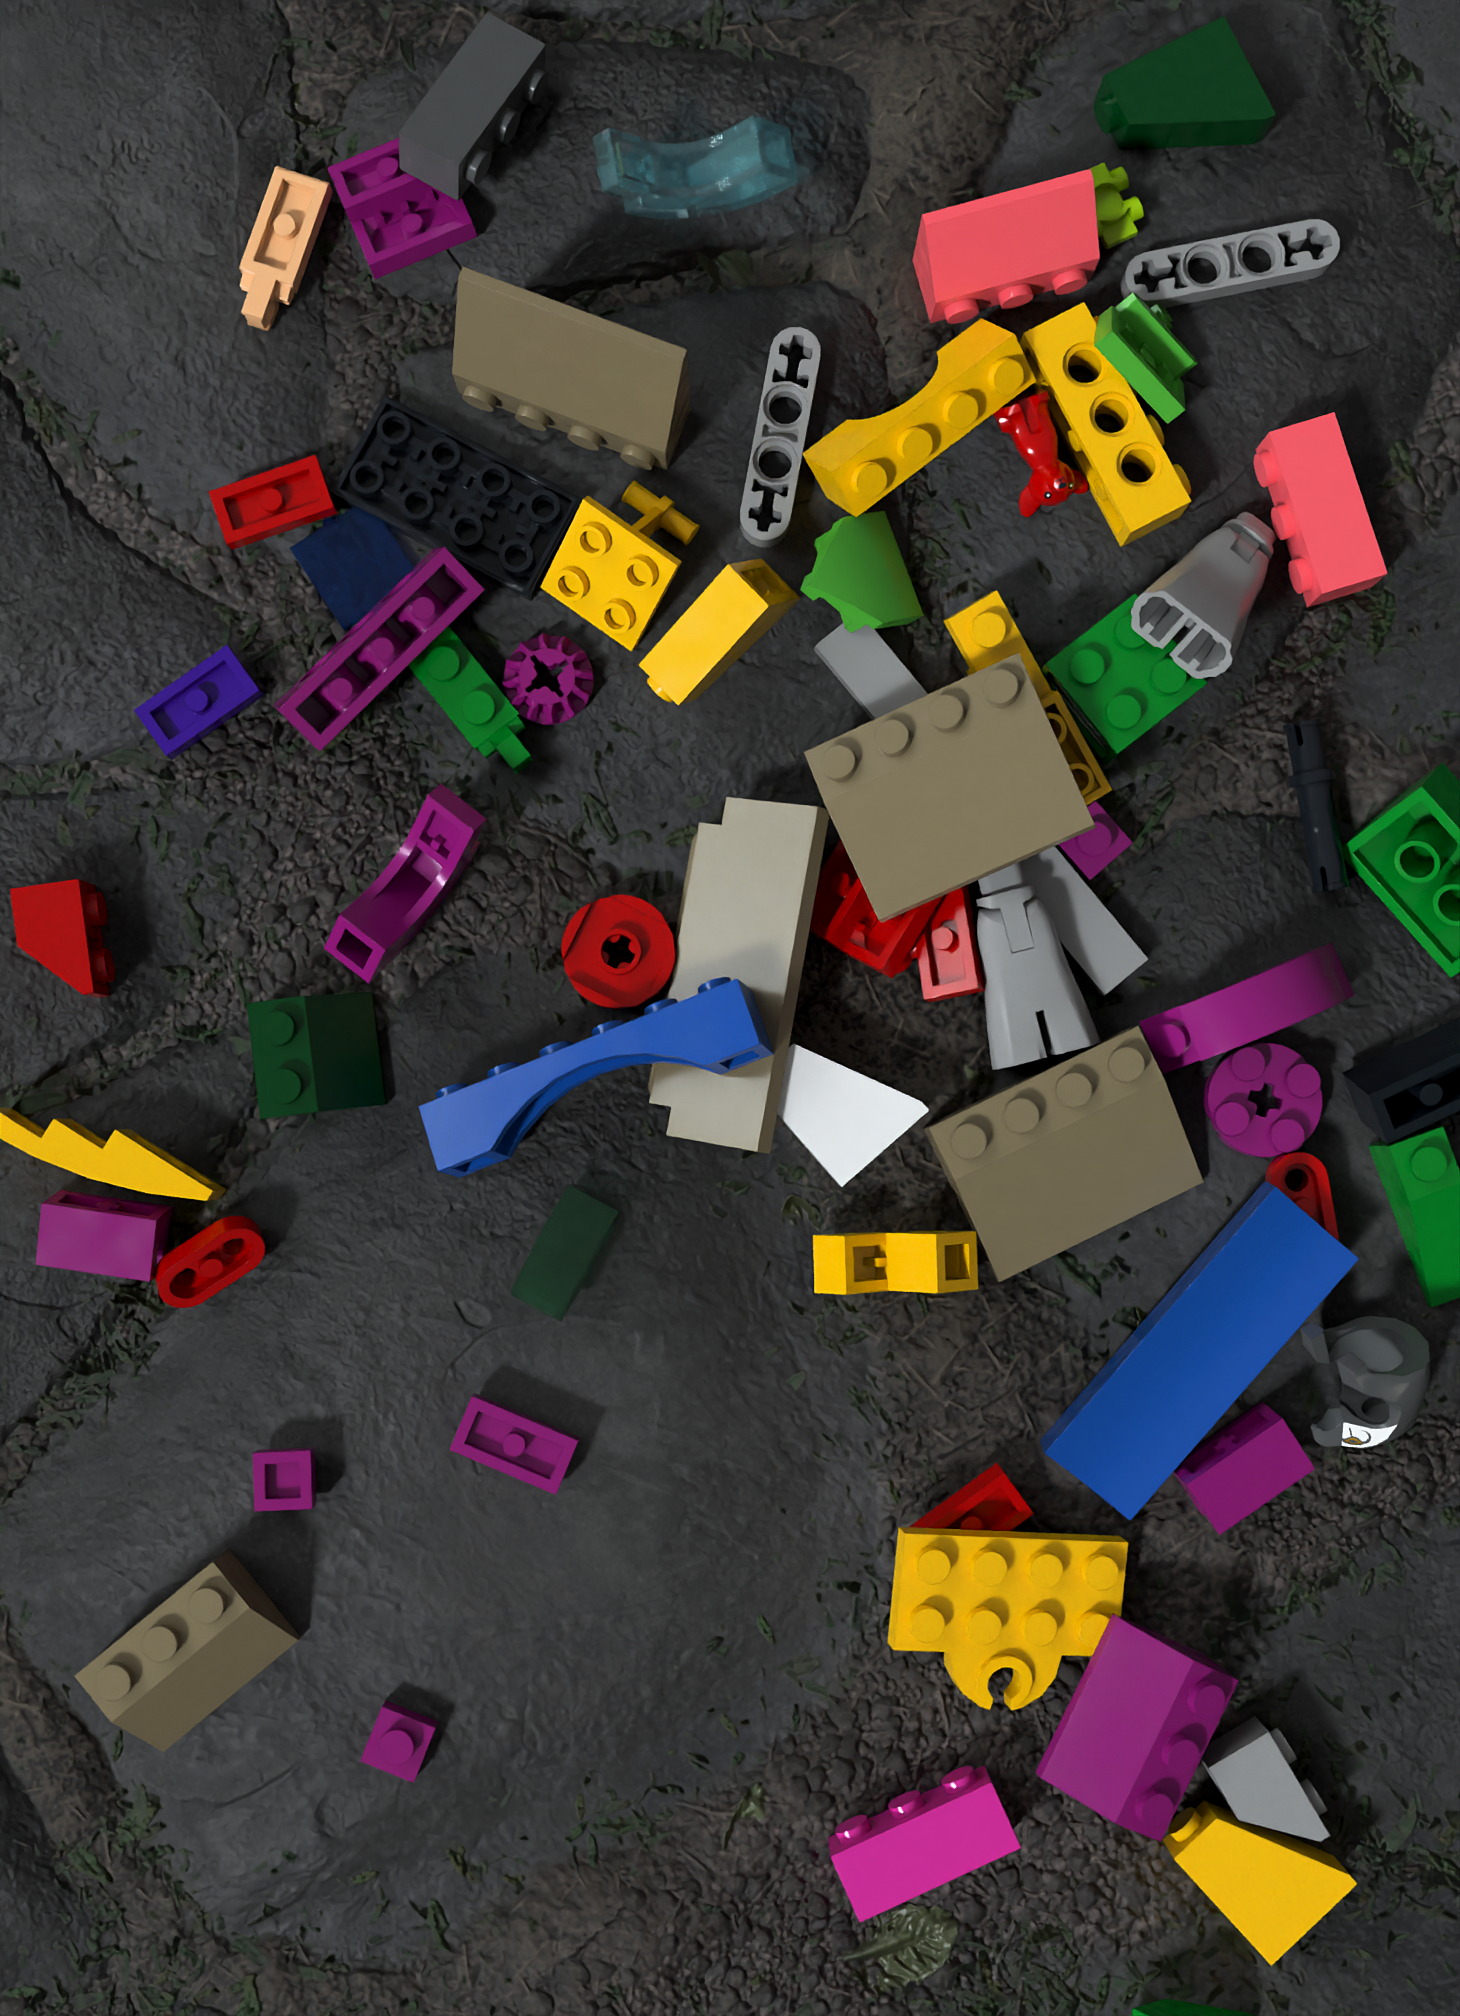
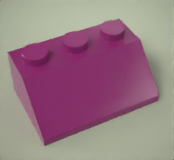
(1137, 1727)

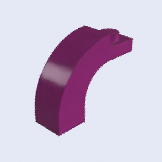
(410, 887)
(1247, 1009)

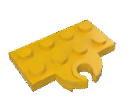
(1004, 1603)

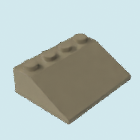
(569, 371)
(949, 788)
(1066, 1153)

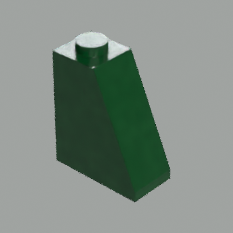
(1185, 95)

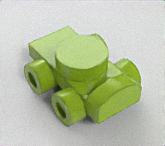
(1113, 214)

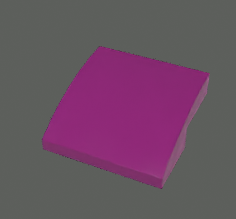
(395, 212)

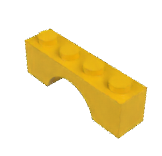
(876, 454)

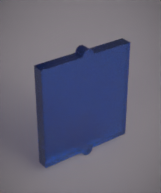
(352, 563)

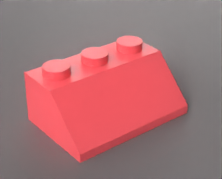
(1008, 248)

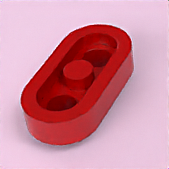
(1314, 1192)
(211, 1260)

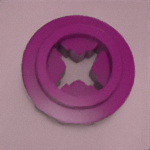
(543, 705)

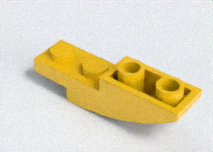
(988, 635)

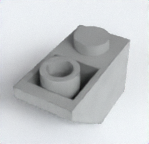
(1259, 1785)

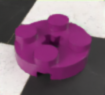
(1292, 1083)

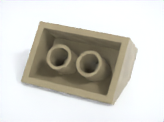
(188, 1654)

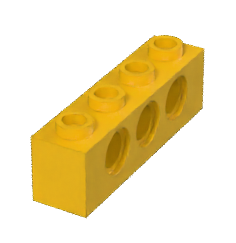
(1128, 506)

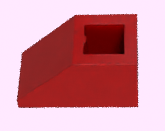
(63, 932)

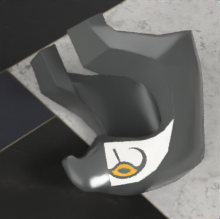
(1382, 1379)

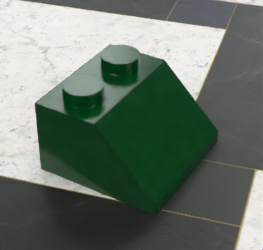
(316, 1054)

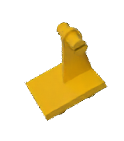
(614, 569)

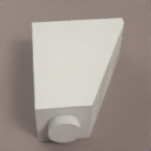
(841, 1113)

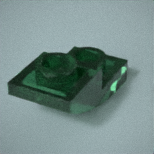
(564, 1253)

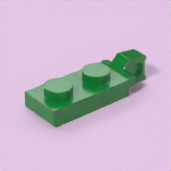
(471, 699)

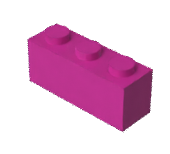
(921, 1841)

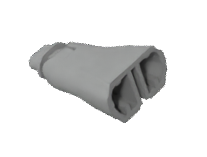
(1208, 594)
(1026, 976)

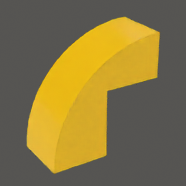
(895, 1262)

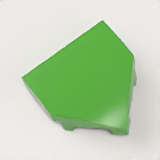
(1146, 353)
(863, 574)

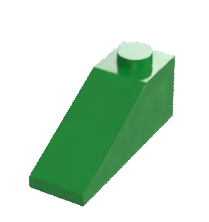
(1425, 1200)

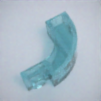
(696, 176)

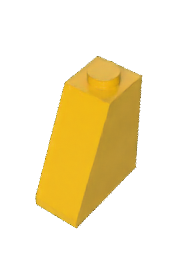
(717, 630)
(1257, 1876)

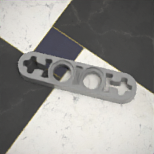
(1232, 273)
(780, 437)

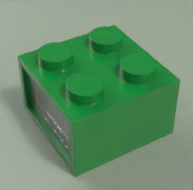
(1118, 683)

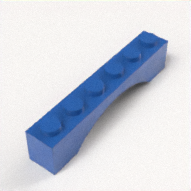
(488, 1119)

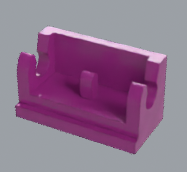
(102, 1235)
(1242, 1467)

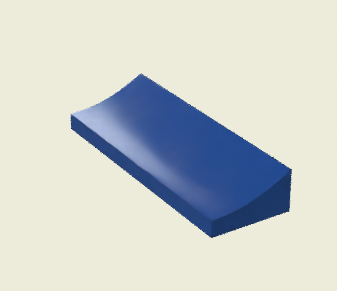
(1198, 1350)

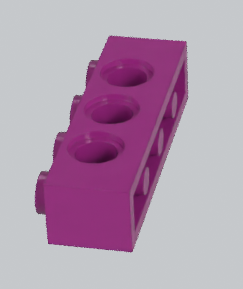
(378, 647)

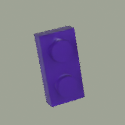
(198, 702)

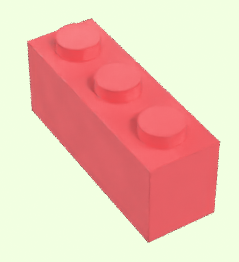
(1319, 510)

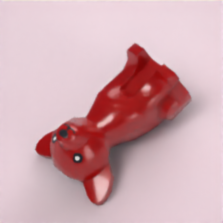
(1037, 442)

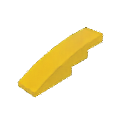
(121, 1161)

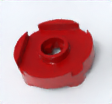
(607, 921)

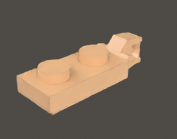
(281, 243)

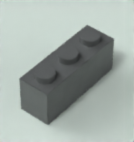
(473, 107)

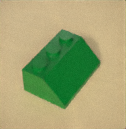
(1414, 862)

